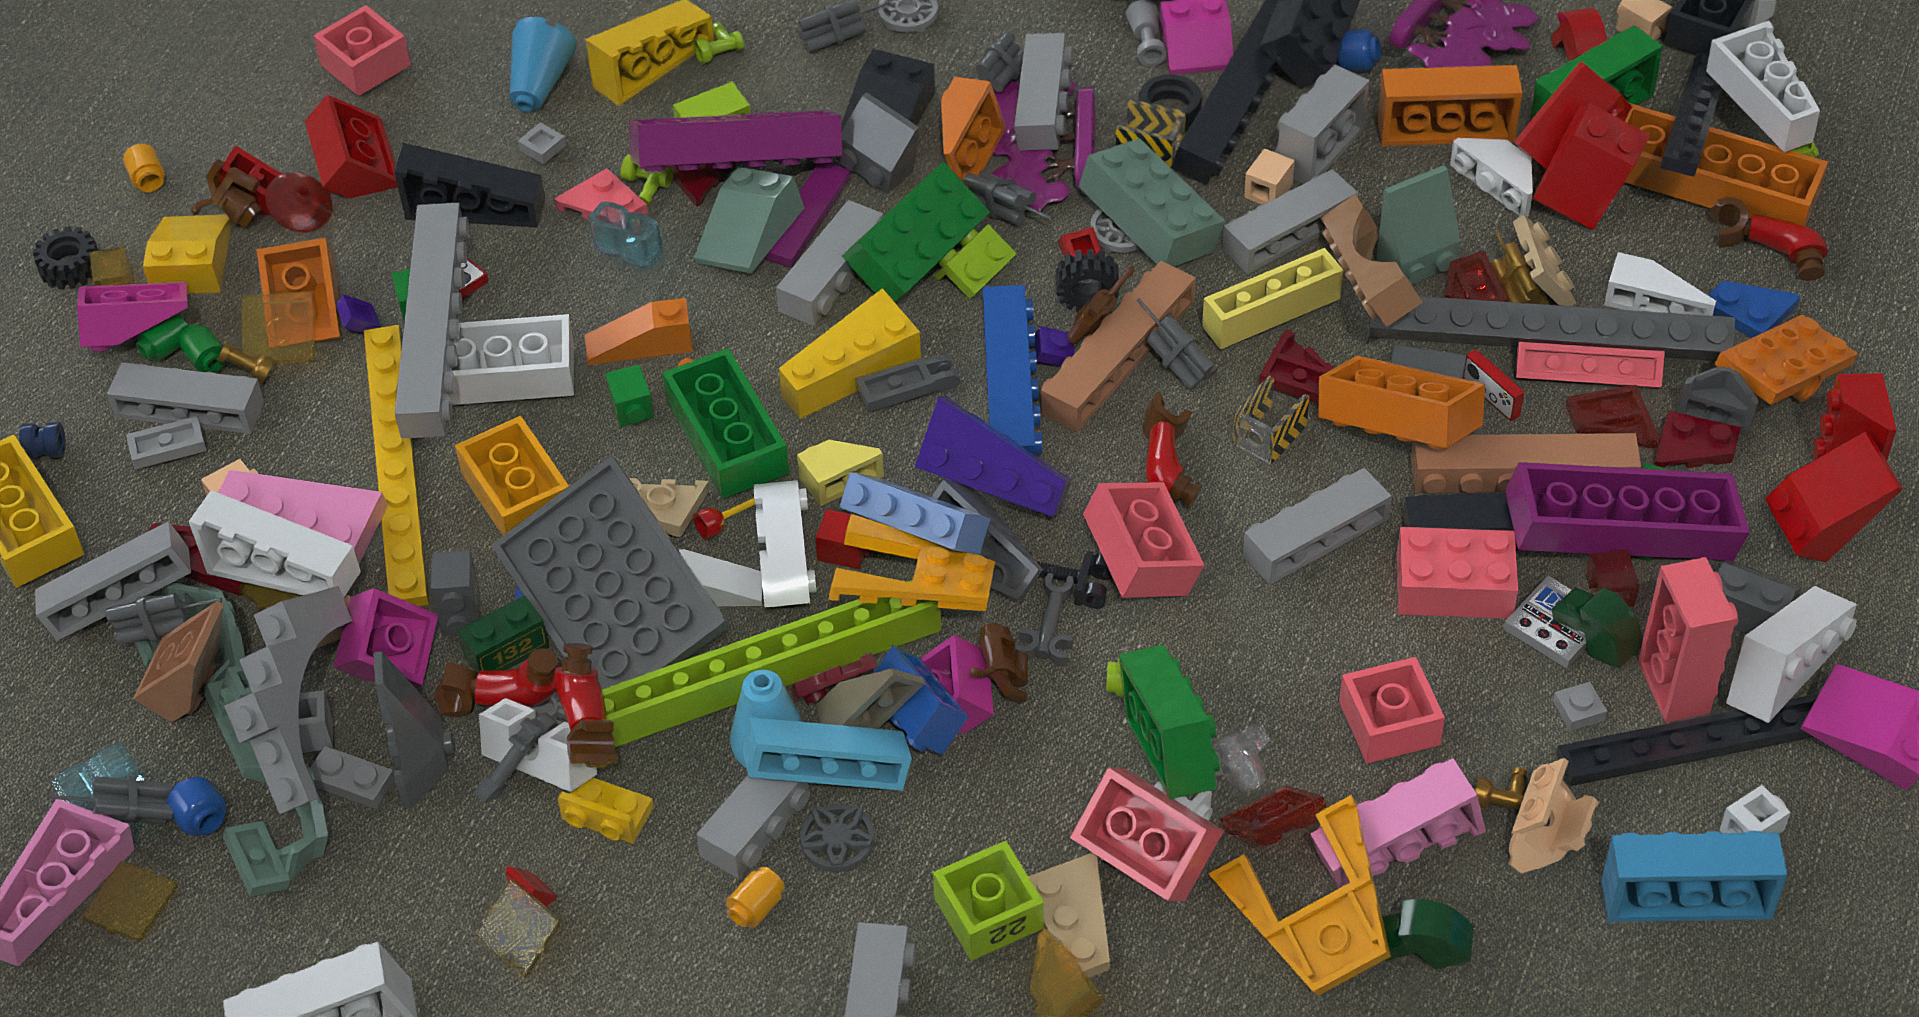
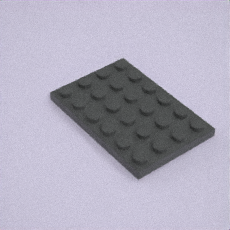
(610, 578)

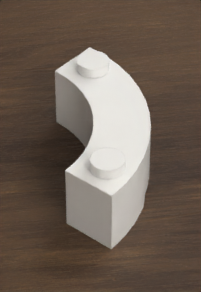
(780, 527)

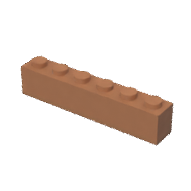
(1115, 347)
(1489, 461)

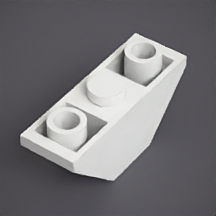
(1496, 169)

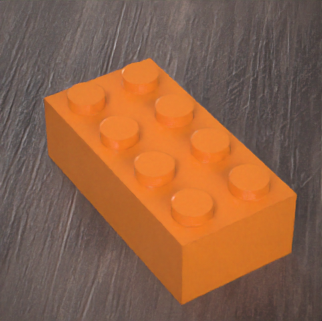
(1448, 104)
(1401, 401)

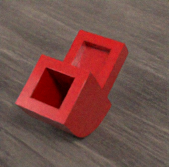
(1579, 31)

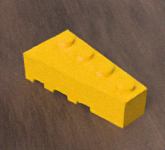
(645, 49)
(861, 343)

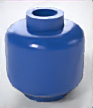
(1359, 51)
(197, 806)

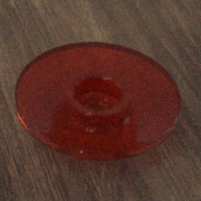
(294, 211)

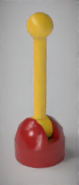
(710, 521)

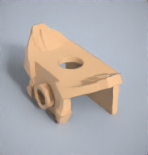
(1570, 820)

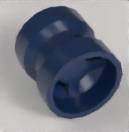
(43, 440)

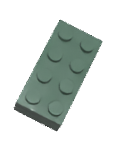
(1151, 203)

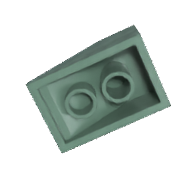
(748, 219)
(1419, 225)

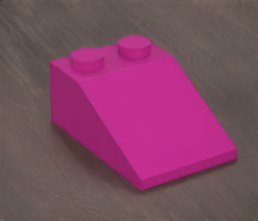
(121, 311)
(1869, 723)

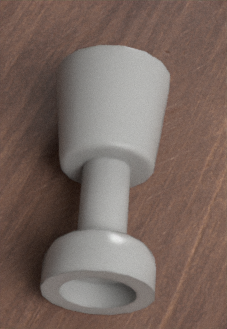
(1144, 23)

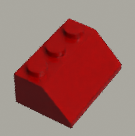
(1549, 125)
(350, 149)
(1853, 407)

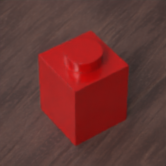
(831, 539)

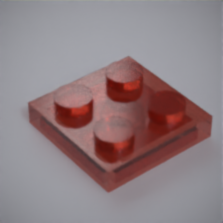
(1273, 815)

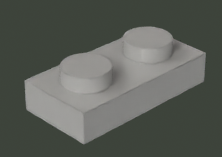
(166, 442)
(351, 777)

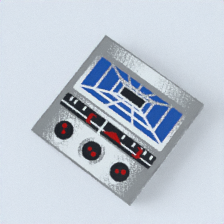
(1535, 624)

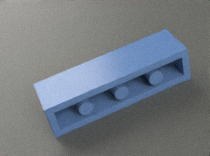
(915, 513)

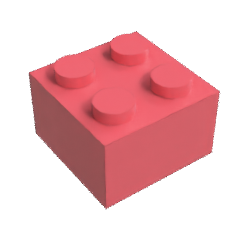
(362, 50)
(1391, 710)

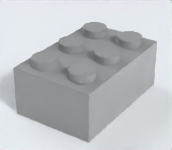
(1323, 122)

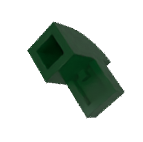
(1607, 622)
(1432, 931)

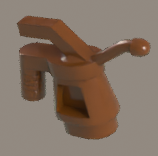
(234, 202)
(1092, 314)
(1002, 662)

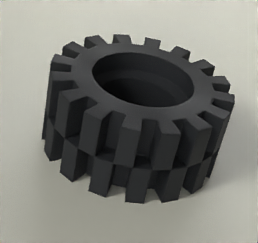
(59, 246)
(1082, 268)

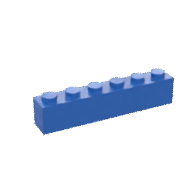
(1011, 365)

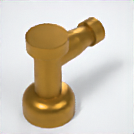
(258, 368)
(1511, 798)

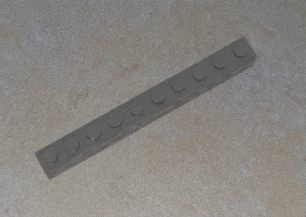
(1509, 322)

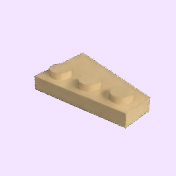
(1544, 261)
(673, 503)
(1076, 910)

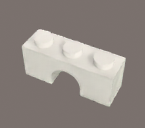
(544, 760)

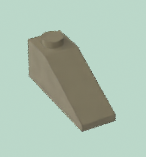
(868, 699)

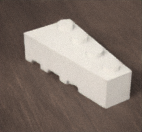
(1765, 84)
(269, 550)
(1788, 651)
(350, 985)

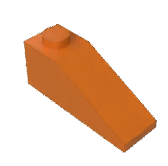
(646, 332)

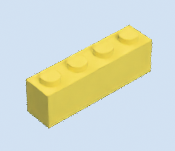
(1272, 298)

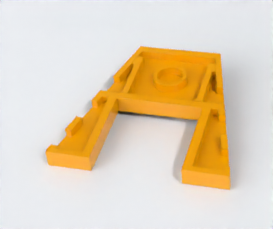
(940, 574)
(1332, 935)

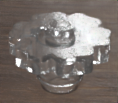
(1240, 759)

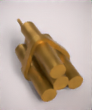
(1515, 276)

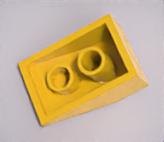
(189, 251)

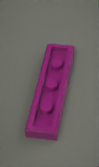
(818, 197)

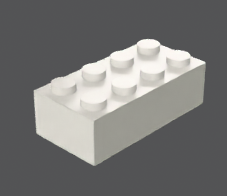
(514, 360)

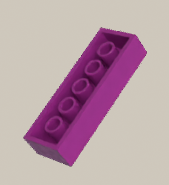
(734, 138)
(1626, 509)

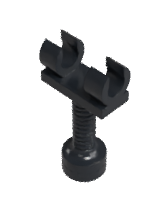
(1086, 593)

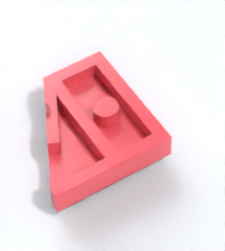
(598, 189)

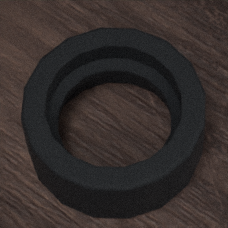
(1174, 87)

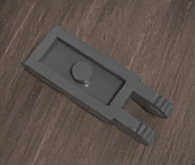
(906, 382)

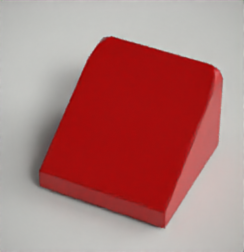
(1079, 240)
(531, 884)

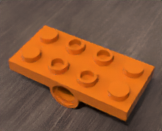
(1788, 360)

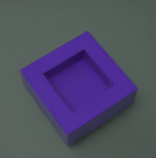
(357, 314)
(1052, 346)

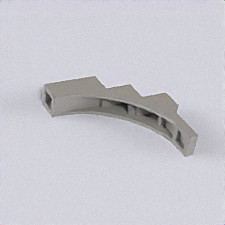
(275, 677)

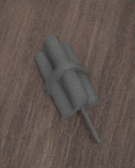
(833, 25)
(1001, 62)
(1002, 196)
(1180, 351)
(150, 617)
(128, 799)

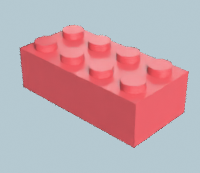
(1687, 639)

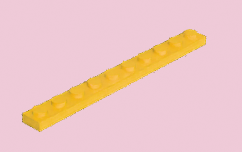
(395, 471)

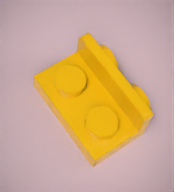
(606, 809)

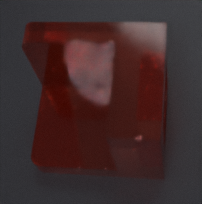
(1615, 572)

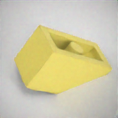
(828, 465)

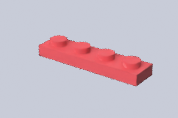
(1589, 364)

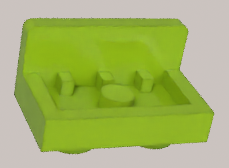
(977, 262)

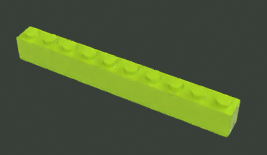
(791, 651)

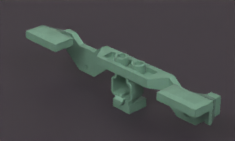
(250, 845)

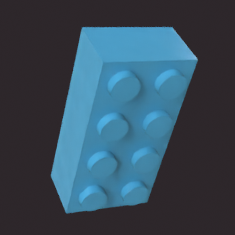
(1693, 876)

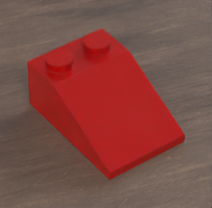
(1590, 165)
(1833, 497)

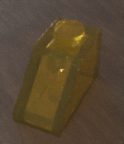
(1060, 982)

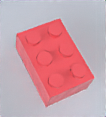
(1143, 539)
(1456, 572)
(1146, 834)

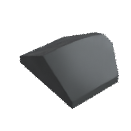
(1720, 397)

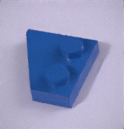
(1752, 306)

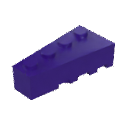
(980, 457)

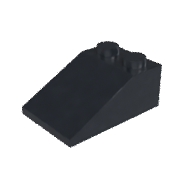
(897, 82)

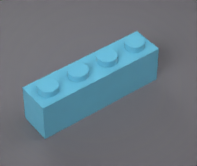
(826, 754)

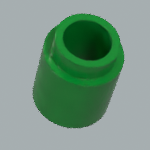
(161, 338)
(201, 348)

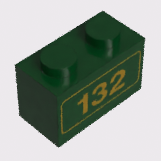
(503, 636)

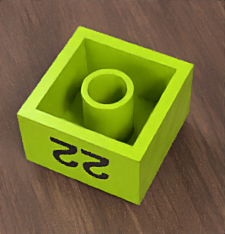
(988, 900)

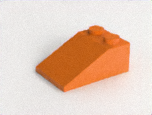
(970, 125)
(305, 268)

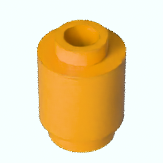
(144, 167)
(755, 897)

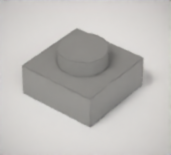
(541, 143)
(1579, 706)

